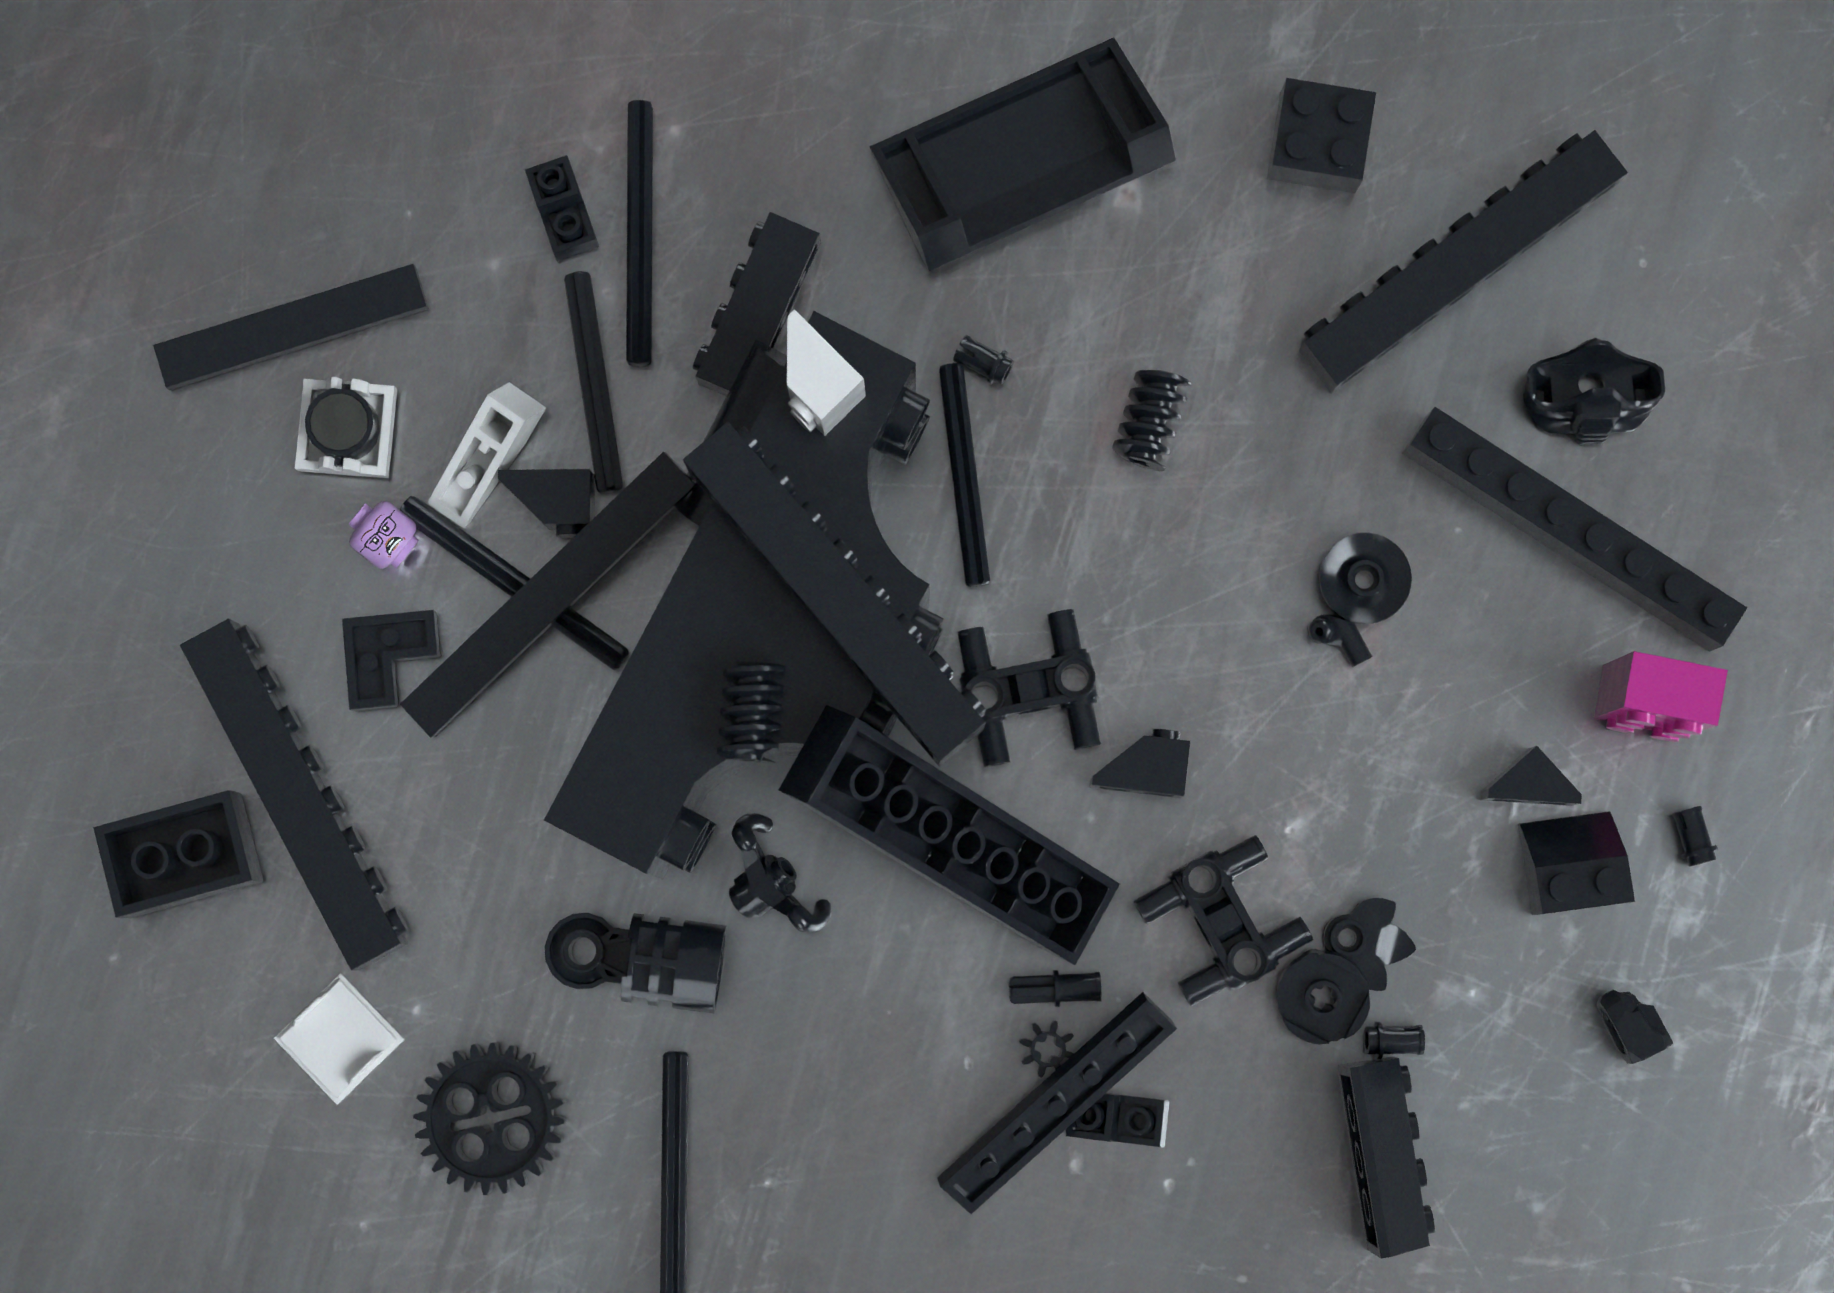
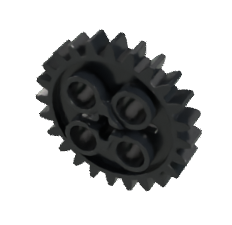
(481, 1077)

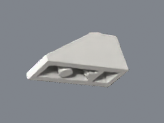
(488, 446)

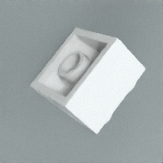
(818, 378)

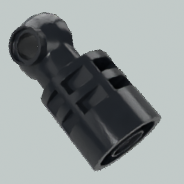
(647, 959)

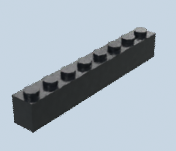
(1462, 261)
(1574, 530)
(294, 793)

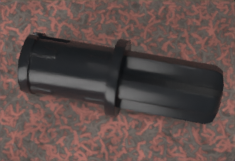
(1055, 988)

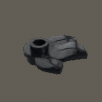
(1375, 939)

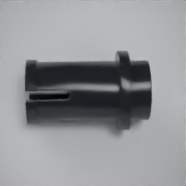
(986, 360)
(1694, 836)
(1394, 1040)

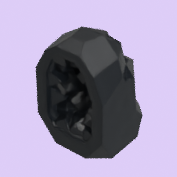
(1633, 1026)

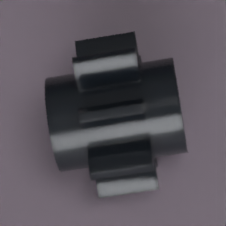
(1041, 1036)

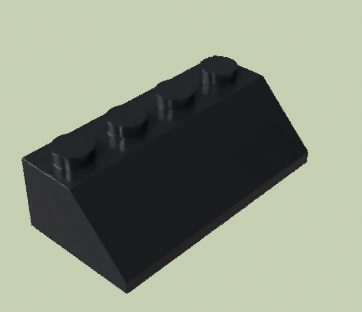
(1384, 1156)

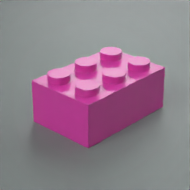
(1660, 695)

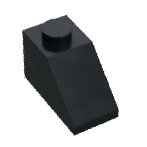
(556, 497)
(1148, 767)

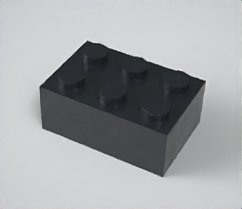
(178, 854)

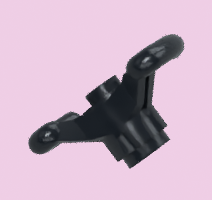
(770, 880)

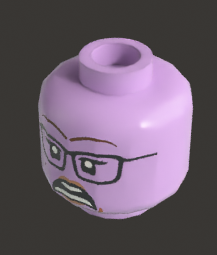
(382, 534)

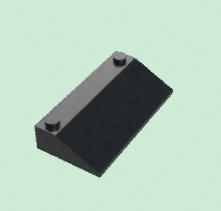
(1023, 153)

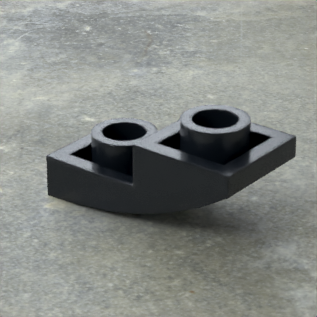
(562, 208)
(1124, 1120)

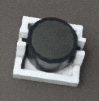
(346, 427)

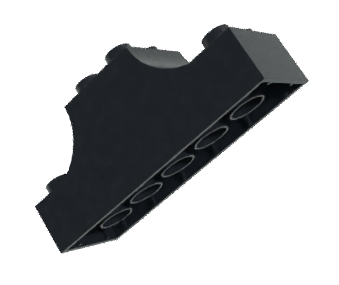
(658, 735)

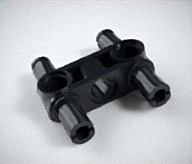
(1032, 686)
(1223, 920)

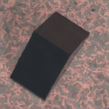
(1533, 781)

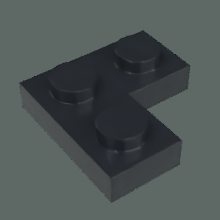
(375, 644)

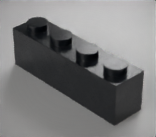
(761, 299)

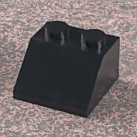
(1575, 863)

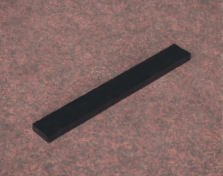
(548, 594)

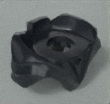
(1623, 404)

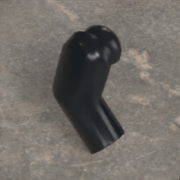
(1340, 633)

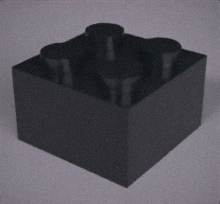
(1321, 135)

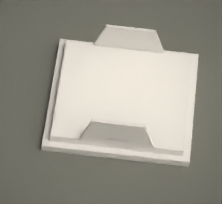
(339, 1038)

